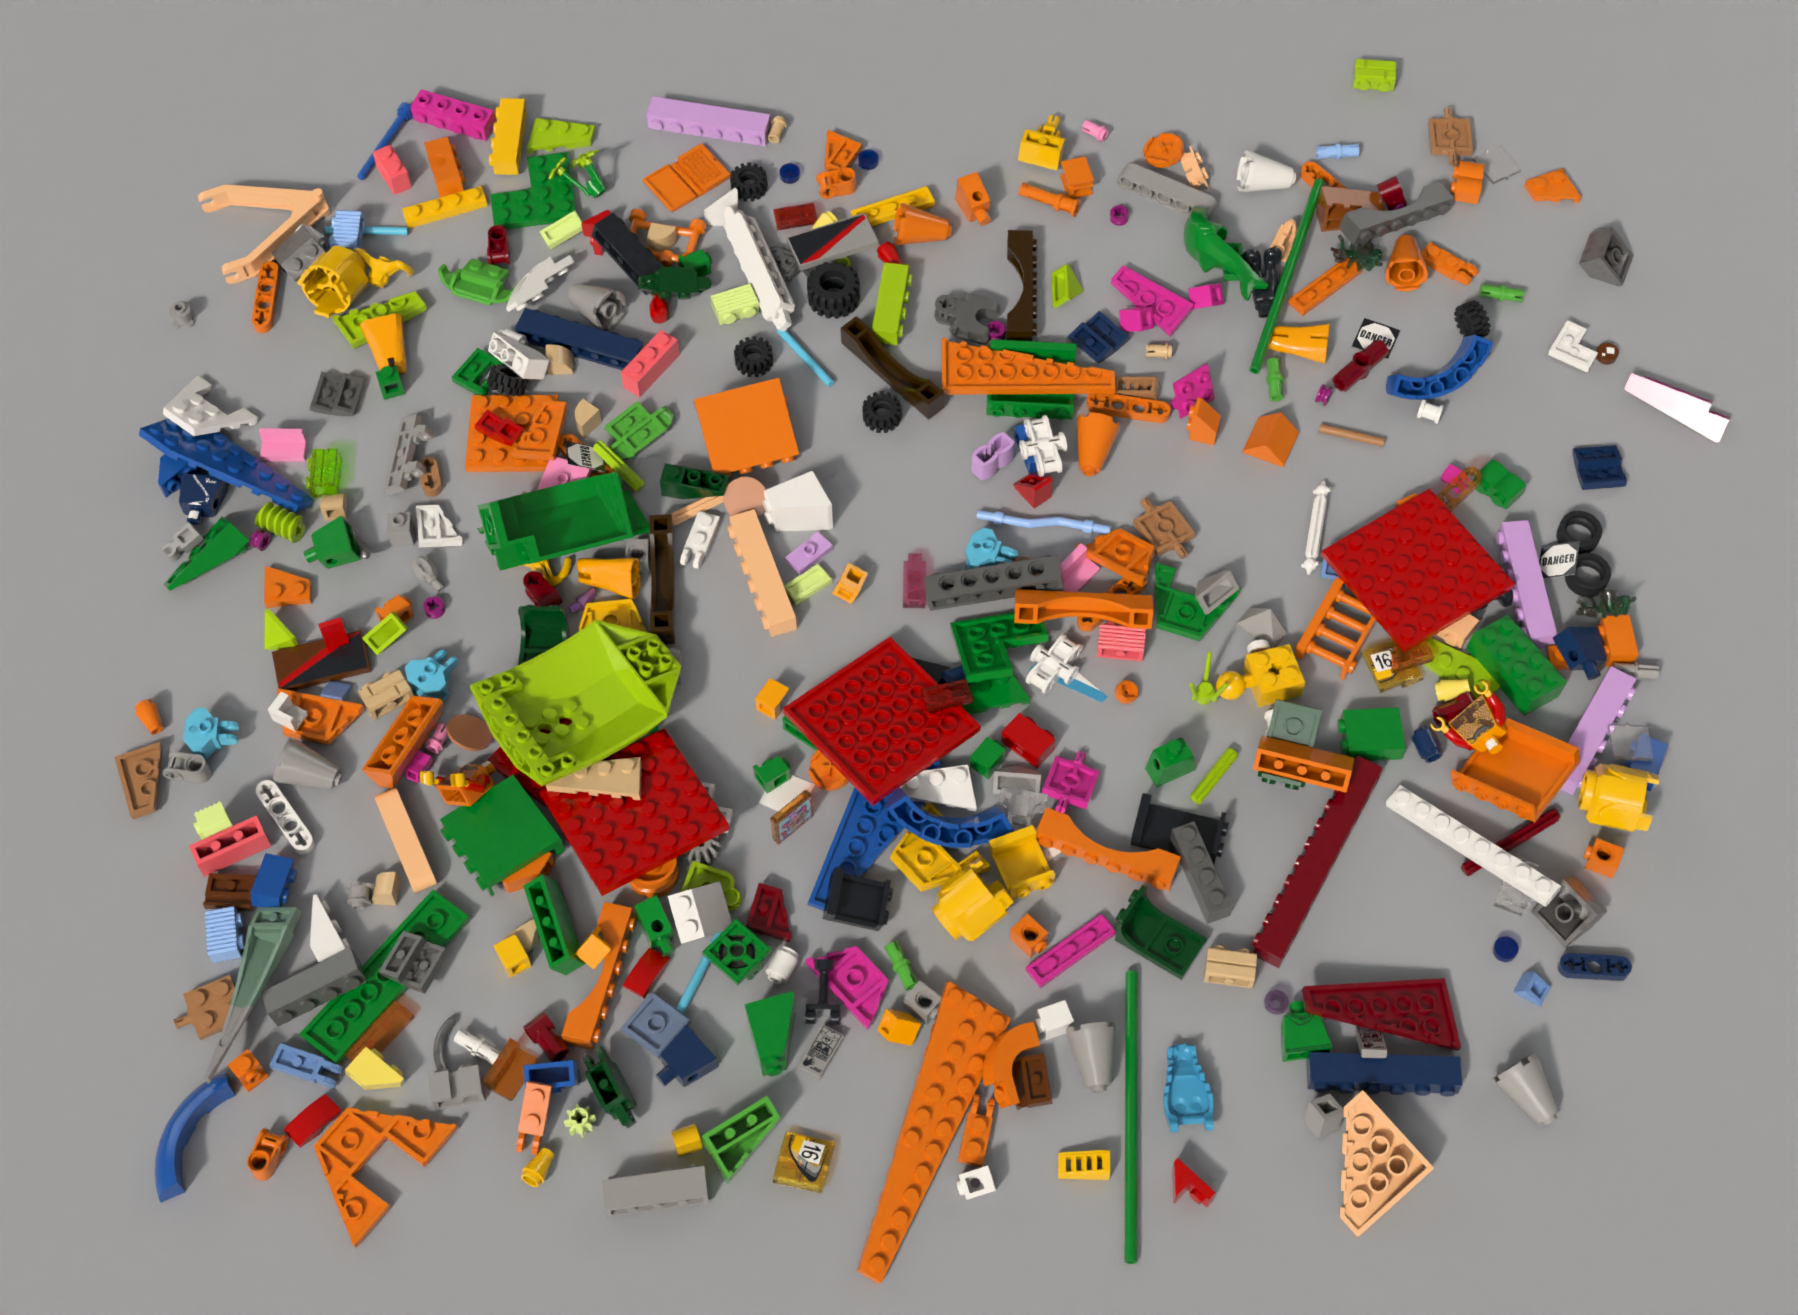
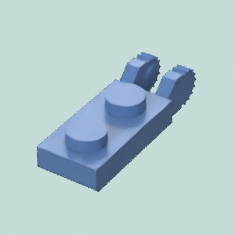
(304, 1065)

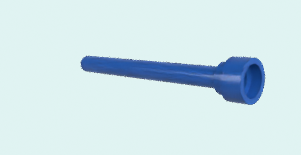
(403, 114)

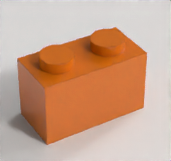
(1618, 639)

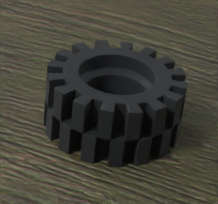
(749, 173)
(1472, 319)
(753, 366)
(506, 381)
(881, 422)

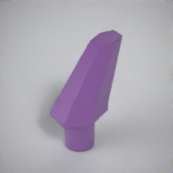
(581, 600)

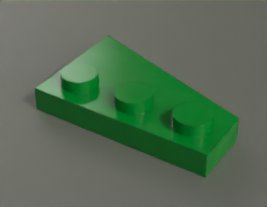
(995, 694)

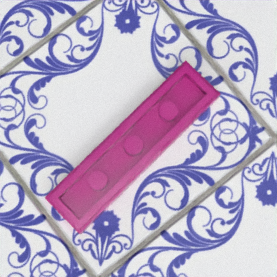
(1070, 950)

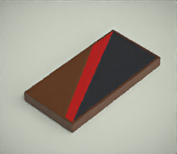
(316, 664)

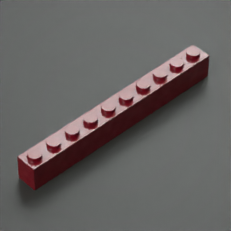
(1316, 864)

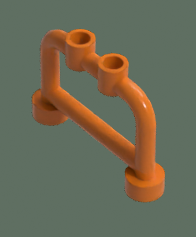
(696, 228)

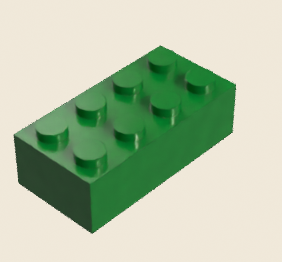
(1516, 665)

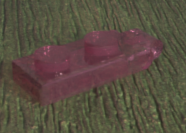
(914, 582)

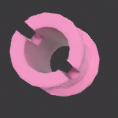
(1095, 130)
(437, 739)

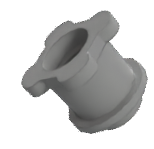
(182, 314)
(359, 894)

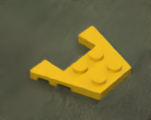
(615, 612)
(928, 863)

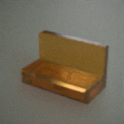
(507, 1072)

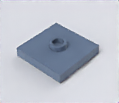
(654, 1024)

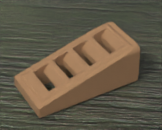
(1138, 381)

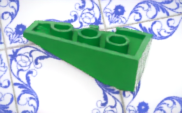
(219, 545)

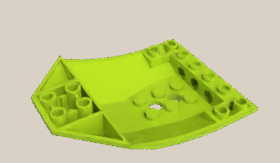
(603, 679)

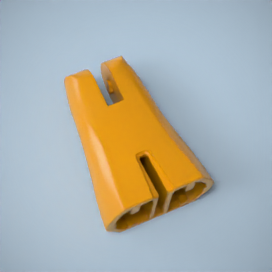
(386, 340)
(1303, 341)
(612, 575)

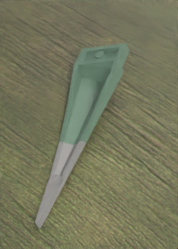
(264, 947)

